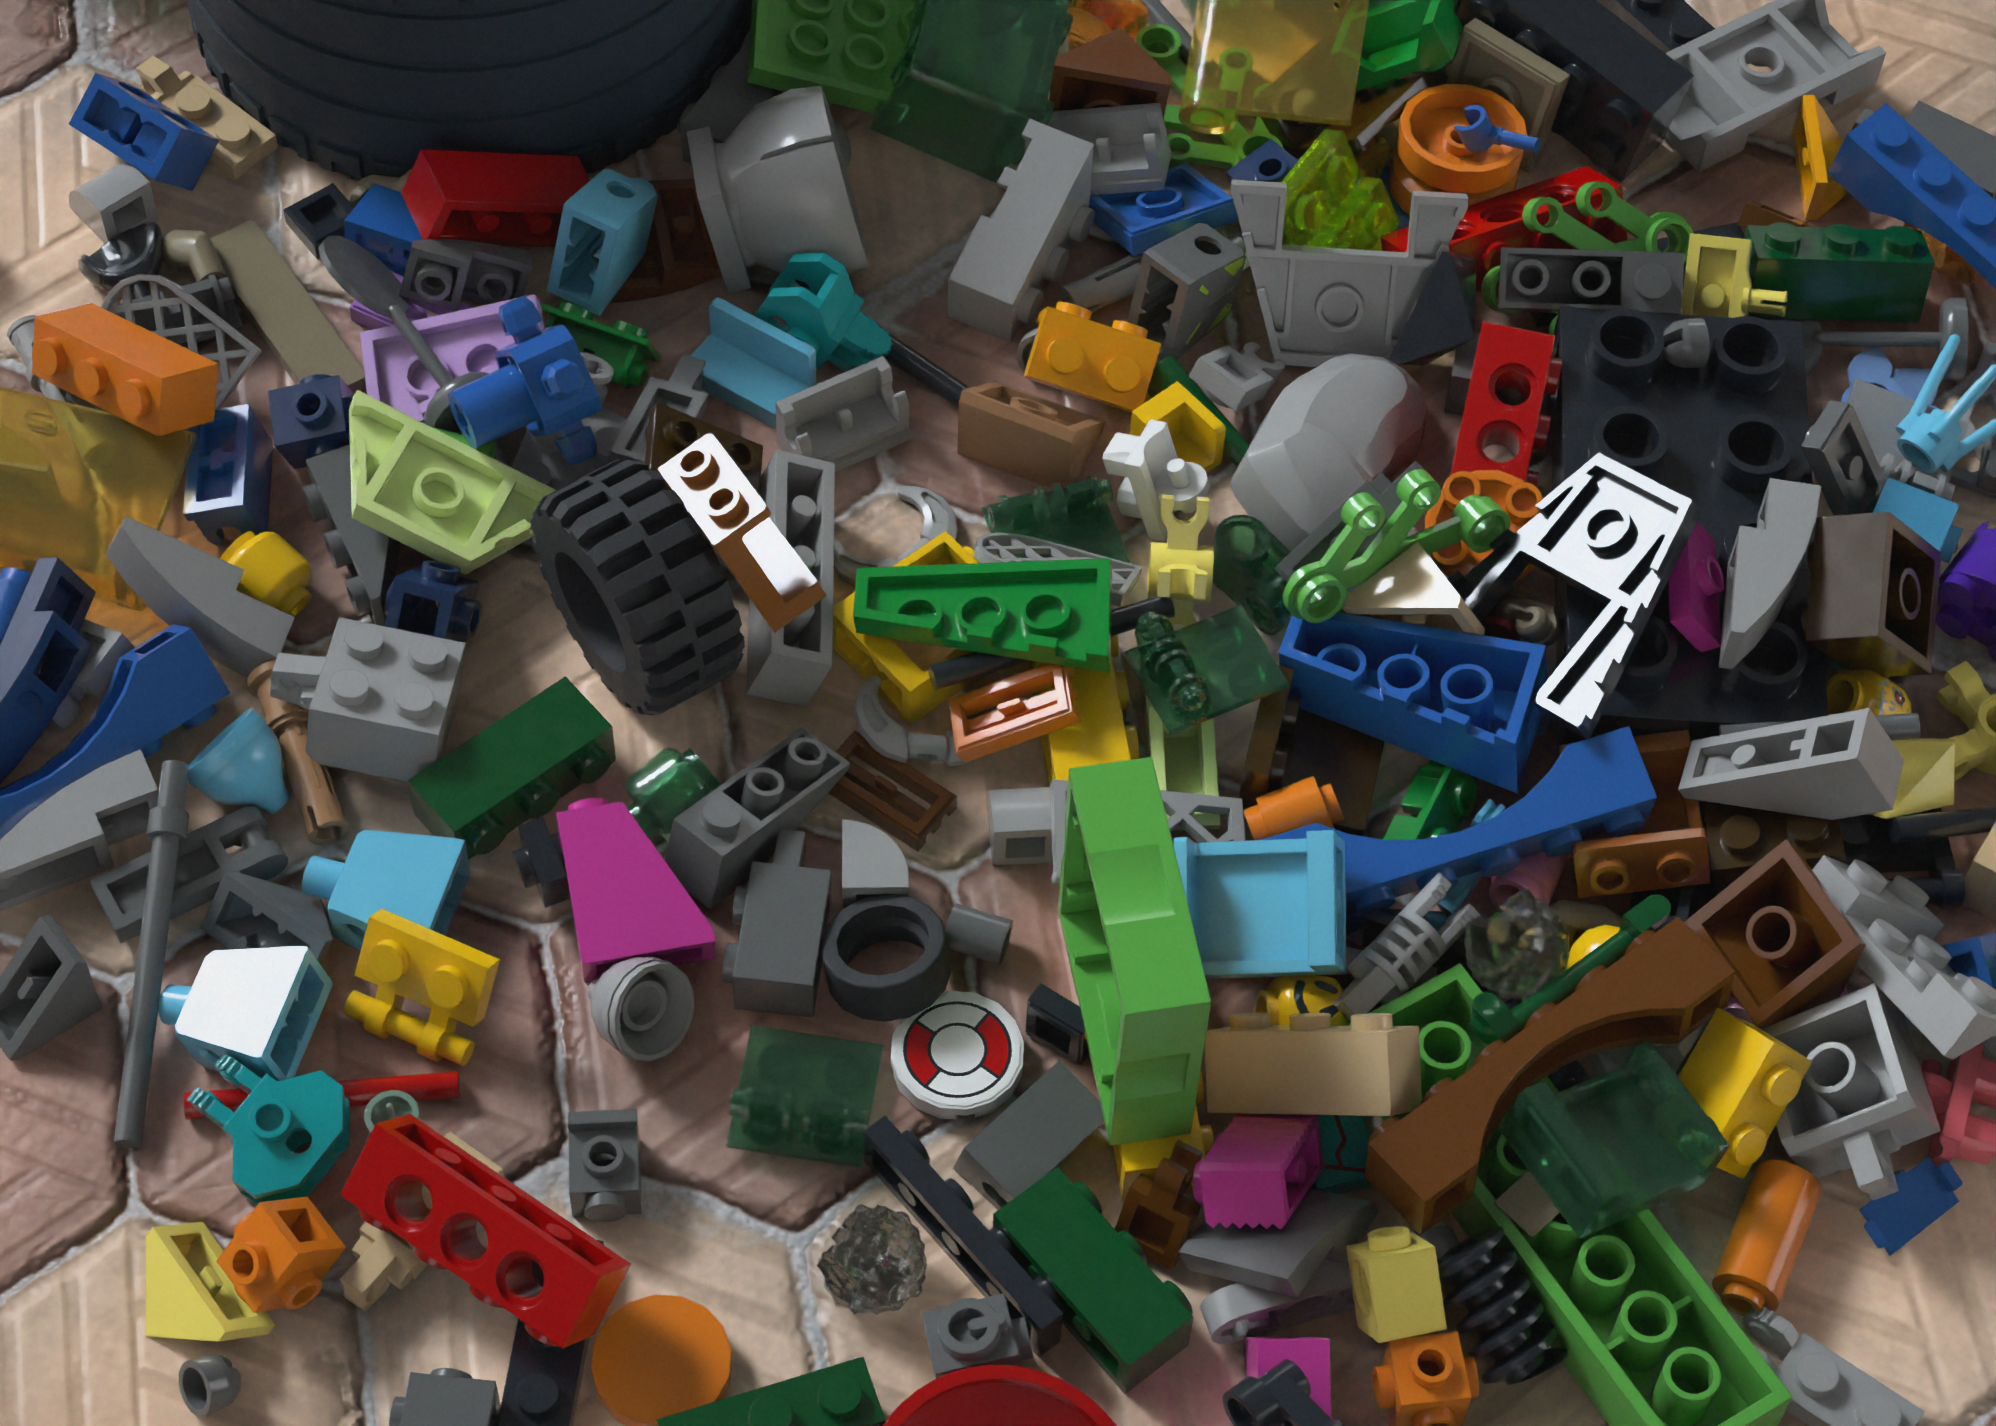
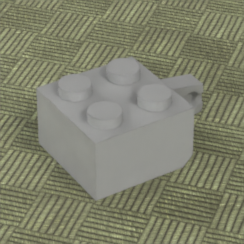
(376, 698)
(1859, 1092)

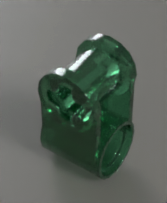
(1251, 578)

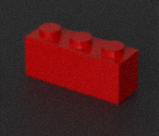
(491, 196)

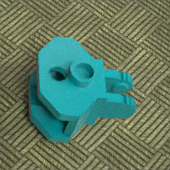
(825, 314)
(275, 1125)

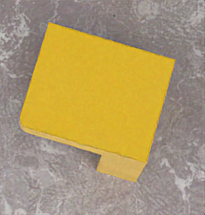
(1193, 428)

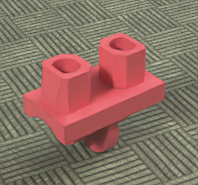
(1962, 1133)

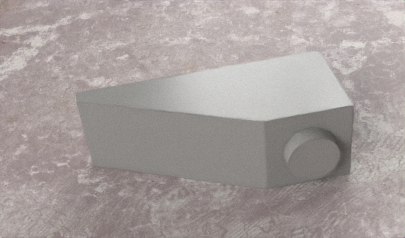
(1803, 767)

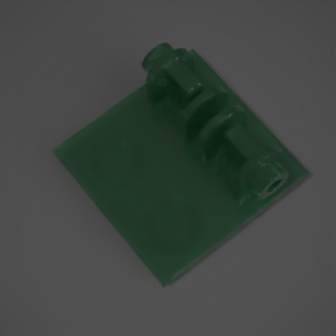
(1065, 516)
(1202, 666)
(804, 1096)

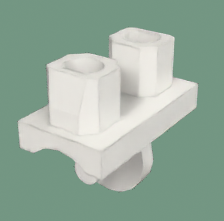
(1153, 470)

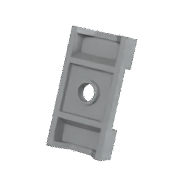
(1734, 101)
(1906, 962)

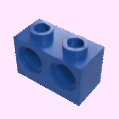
(143, 132)

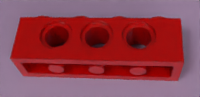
(1500, 221)
(1514, 361)
(576, 1268)

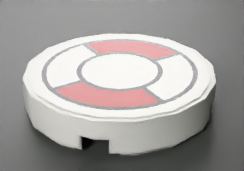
(958, 1056)

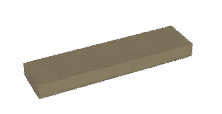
(283, 308)

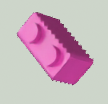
(1259, 1169)

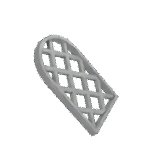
(187, 300)
(1011, 544)

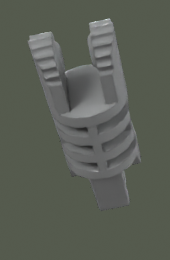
(1402, 952)

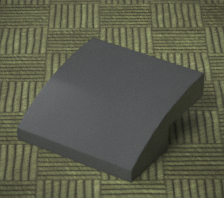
(1284, 1257)

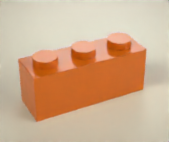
(124, 369)

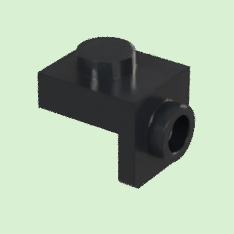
(541, 862)

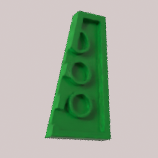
(1007, 609)

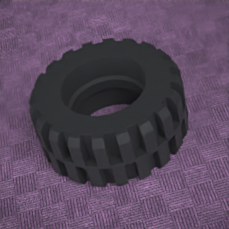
(638, 586)

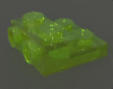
(1332, 201)

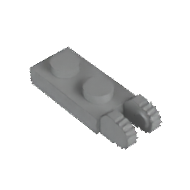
(1825, 1385)

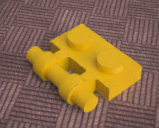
(429, 970)

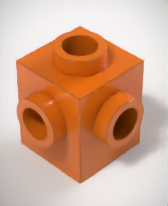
(280, 1254)
(1425, 1381)

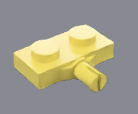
(1720, 281)

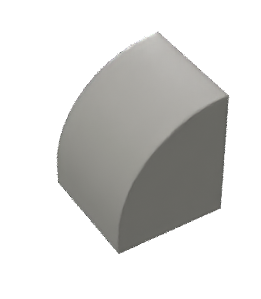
(114, 201)
(1020, 826)
(871, 863)

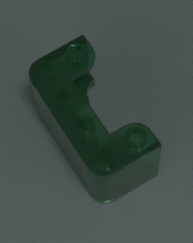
(974, 79)

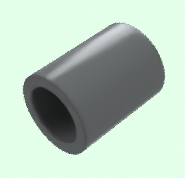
(978, 933)

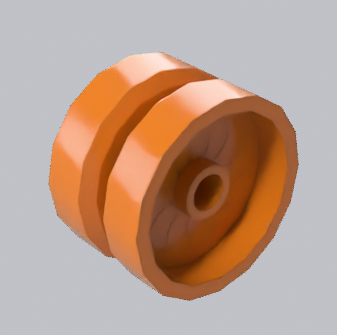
(1433, 156)

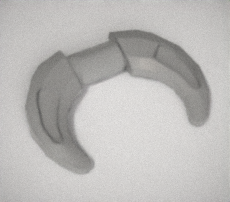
(937, 518)
(891, 738)

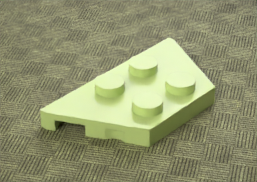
(435, 488)

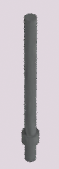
(166, 830)

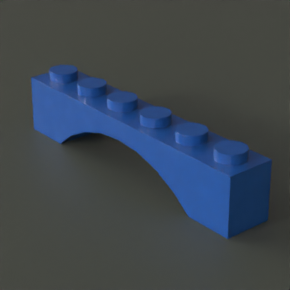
(1909, 179)
(150, 694)
(1587, 792)

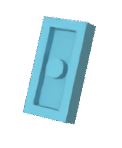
(753, 362)

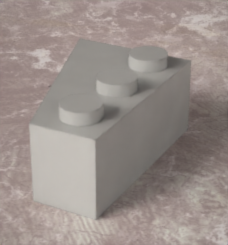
(1027, 236)

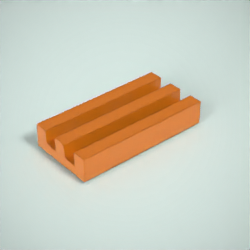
(1015, 719)

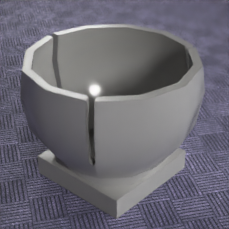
(777, 189)

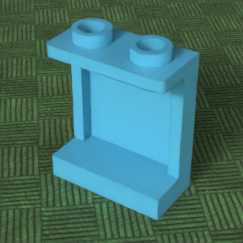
(1267, 905)

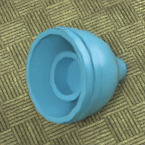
(242, 766)

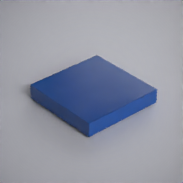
(1151, 217)

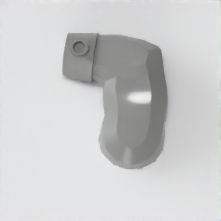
(1326, 441)

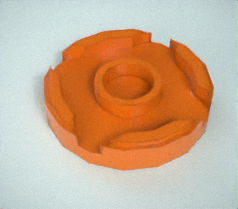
(660, 1359)

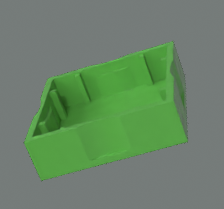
(1132, 951)

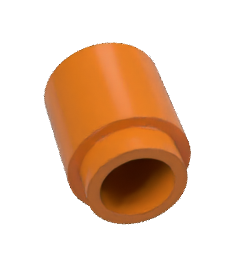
(1293, 808)

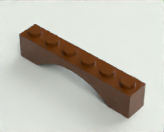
(1652, 994)

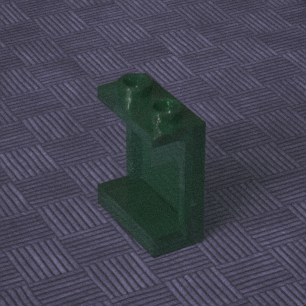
(1615, 1141)

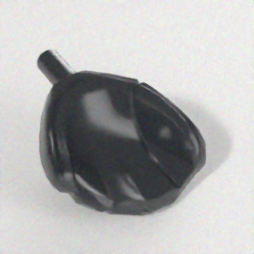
(129, 254)

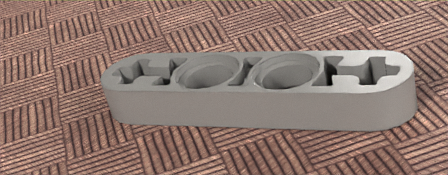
(1253, 1311)

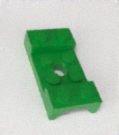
(1407, 39)

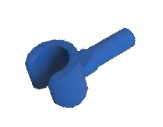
(1483, 134)

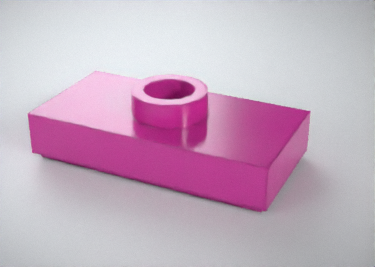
(1695, 591)

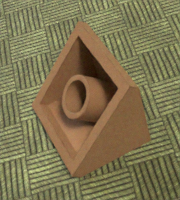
(1025, 433)

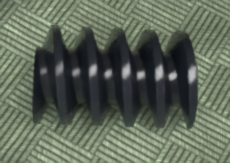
(1497, 1311)

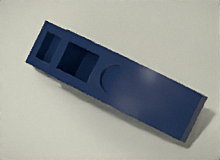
(40, 656)

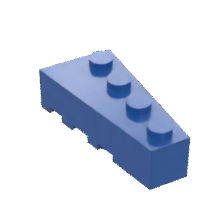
(1423, 689)

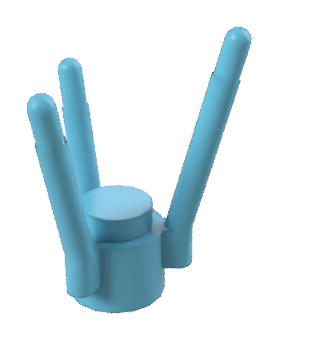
(1932, 438)

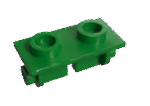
(621, 346)
(1439, 798)

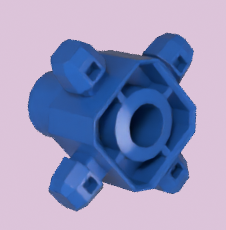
(536, 386)

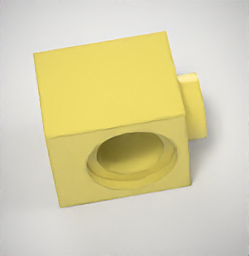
(1396, 1285)

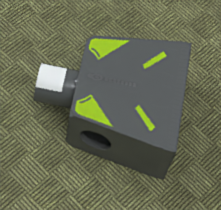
(1187, 287)

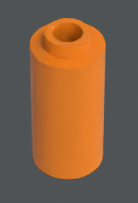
(1766, 1237)

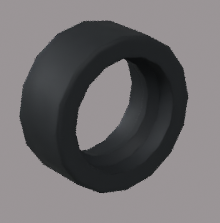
(892, 994)

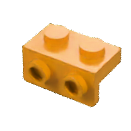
(1092, 358)

